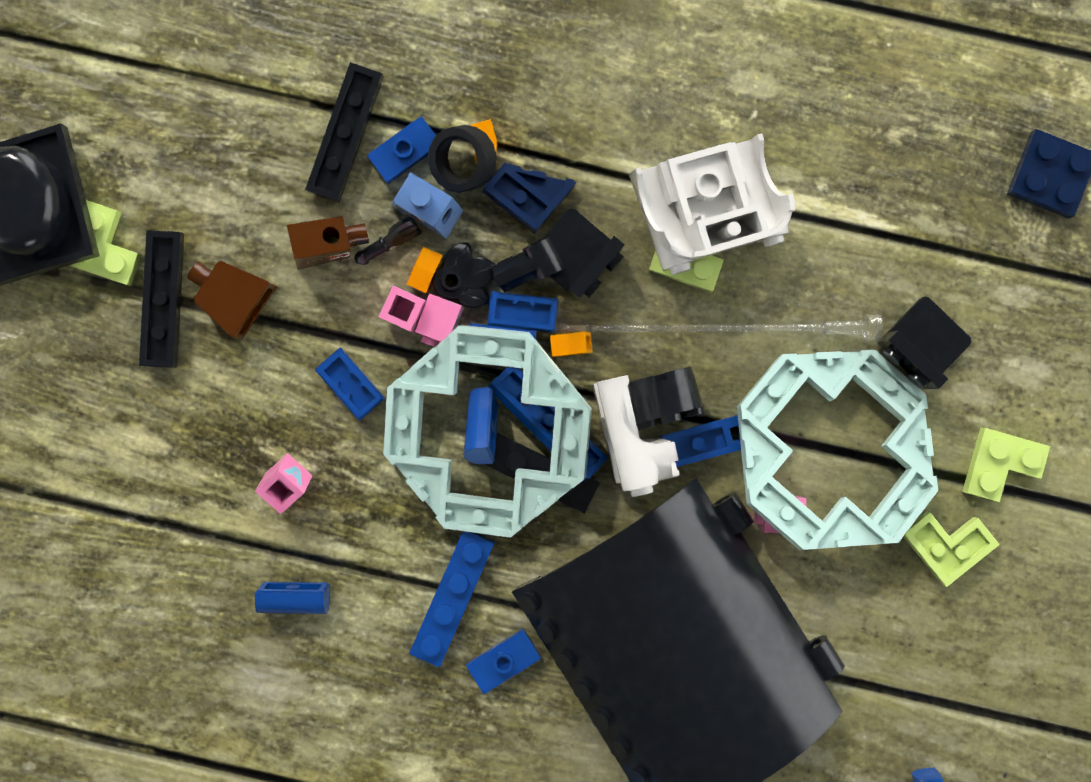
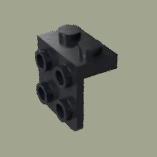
(584, 253)
(925, 343)

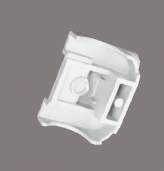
(711, 203)
(634, 460)

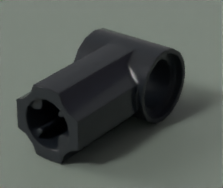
(535, 262)

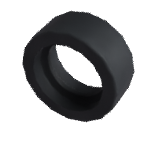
(440, 164)

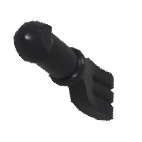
(397, 235)

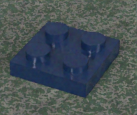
(1052, 174)

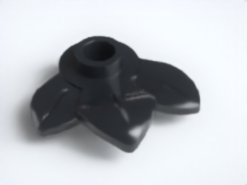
(470, 276)

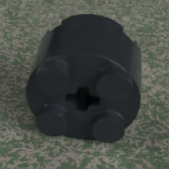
(665, 398)

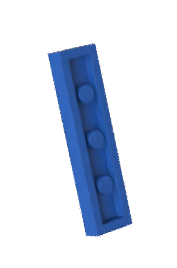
(536, 418)
(451, 598)

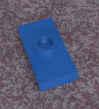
(403, 150)
(523, 311)
(350, 384)
(503, 661)

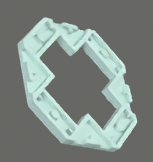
(541, 385)
(765, 452)

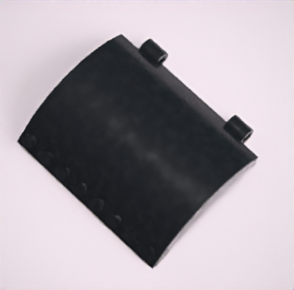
(685, 647)

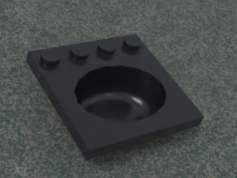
(42, 206)

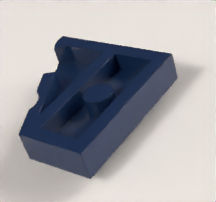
(527, 194)

